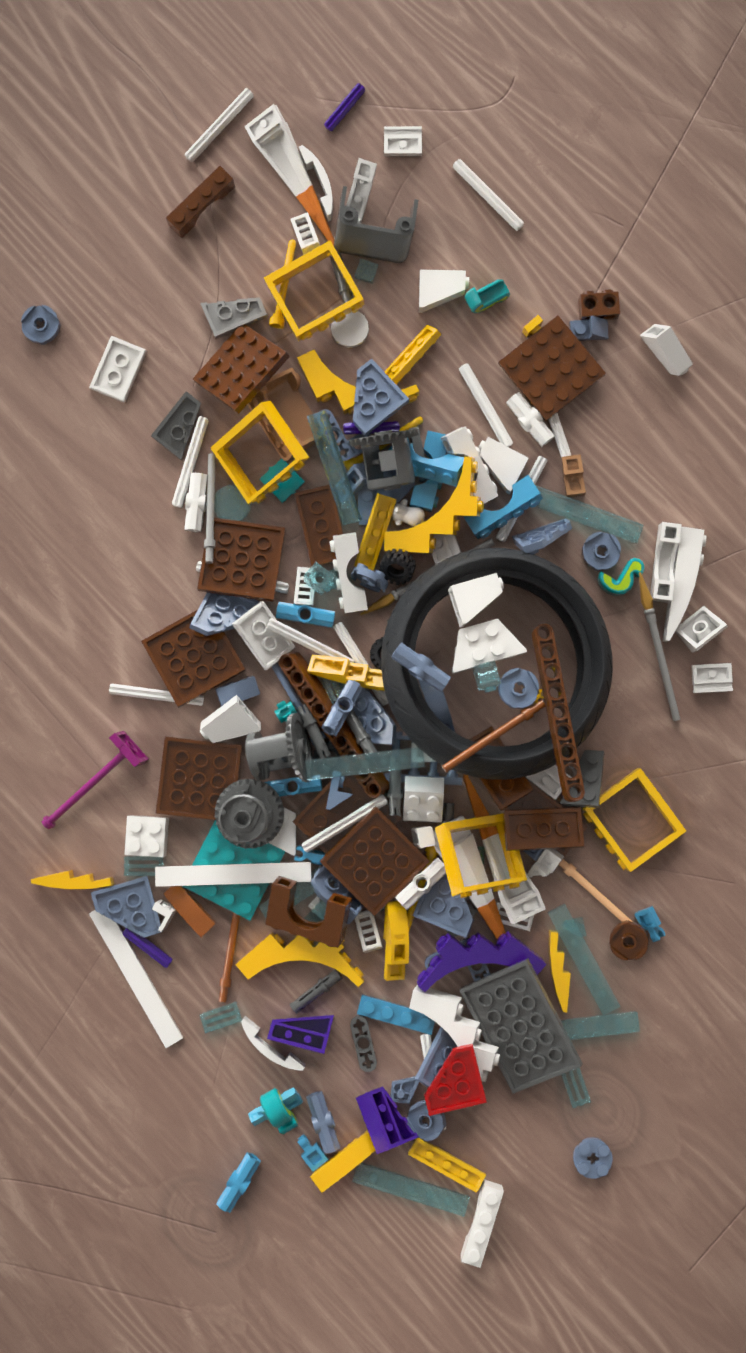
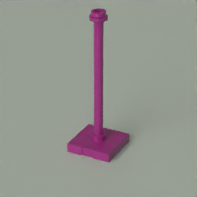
(127, 748)

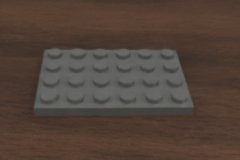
(523, 1024)

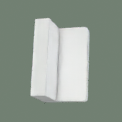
(166, 910)

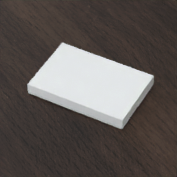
(118, 369)
(262, 641)

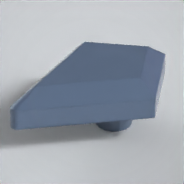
(403, 1089)

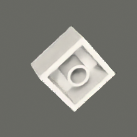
(423, 799)
(146, 836)

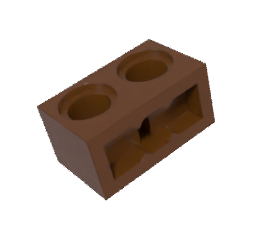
(599, 309)

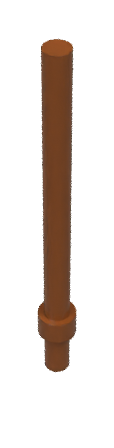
(525, 714)
(225, 981)

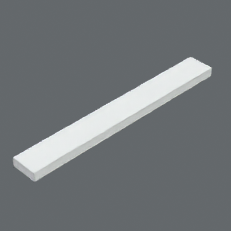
(231, 874)
(137, 979)

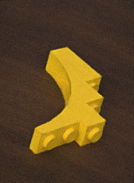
(325, 383)
(445, 522)
(272, 951)

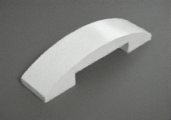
(310, 162)
(361, 186)
(290, 1061)

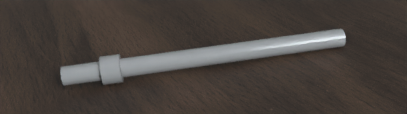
(210, 542)

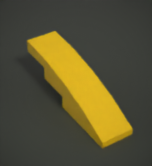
(342, 670)
(66, 880)
(560, 978)
(343, 1162)

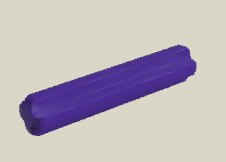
(344, 107)
(350, 428)
(148, 947)

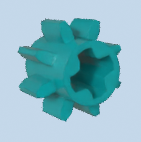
(284, 710)

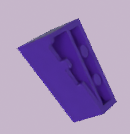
(302, 1032)
(384, 1121)

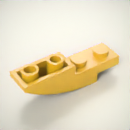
(397, 941)

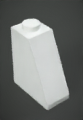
(440, 287)
(667, 349)
(502, 463)
(473, 596)
(230, 722)

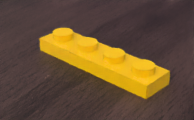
(412, 353)
(375, 531)
(447, 1164)

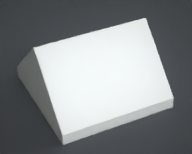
(700, 629)

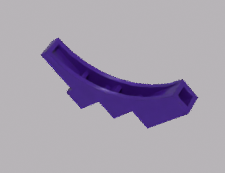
(478, 950)

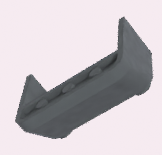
(371, 240)

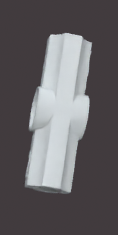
(530, 419)
(196, 502)
(412, 893)

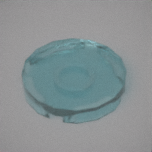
(231, 504)

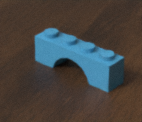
(443, 469)
(425, 494)
(524, 496)

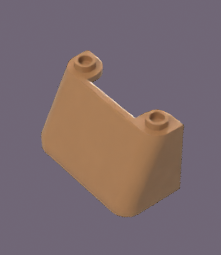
(284, 394)

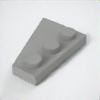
(228, 316)

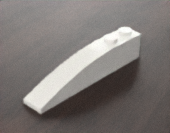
(686, 569)

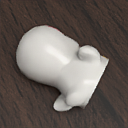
(409, 515)

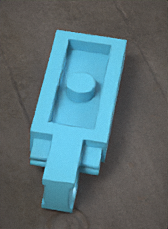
(290, 1098)

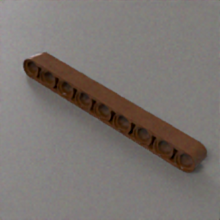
(314, 704)
(555, 722)

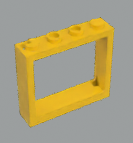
(300, 265)
(234, 470)
(662, 806)
(512, 858)

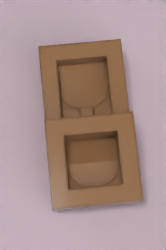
(573, 475)

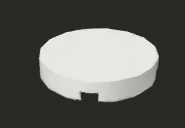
(351, 330)

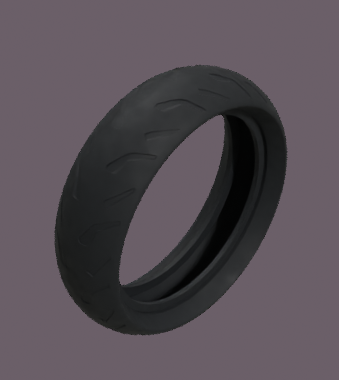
(562, 595)

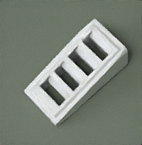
(311, 243)
(298, 601)
(423, 836)
(372, 947)

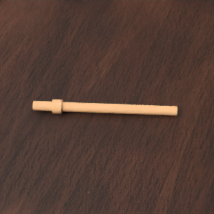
(570, 870)

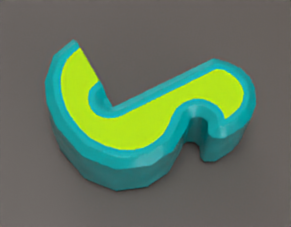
(487, 296)
(624, 581)
(277, 1112)

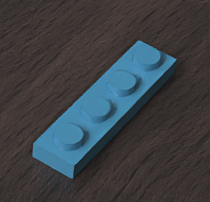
(395, 1014)

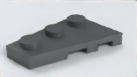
(177, 425)
(592, 773)

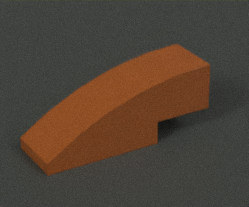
(190, 909)

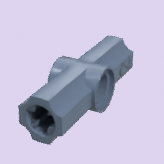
(420, 667)
(346, 699)
(323, 1122)

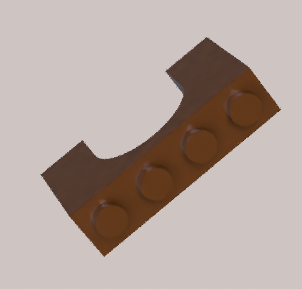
(283, 915)

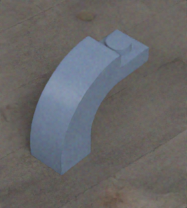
(437, 703)

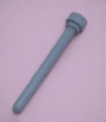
(290, 691)

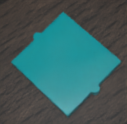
(285, 488)

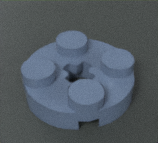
(44, 334)
(603, 540)
(369, 579)
(521, 677)
(321, 884)
(425, 1131)
(584, 1150)

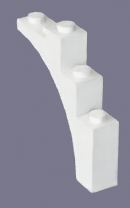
(447, 1012)

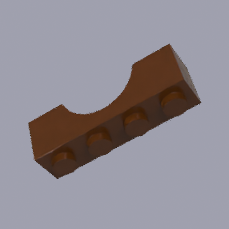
(213, 188)

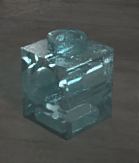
(319, 571)
(486, 676)

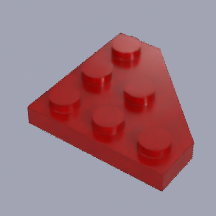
(456, 1083)

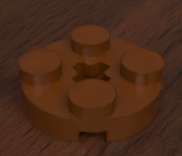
(630, 951)

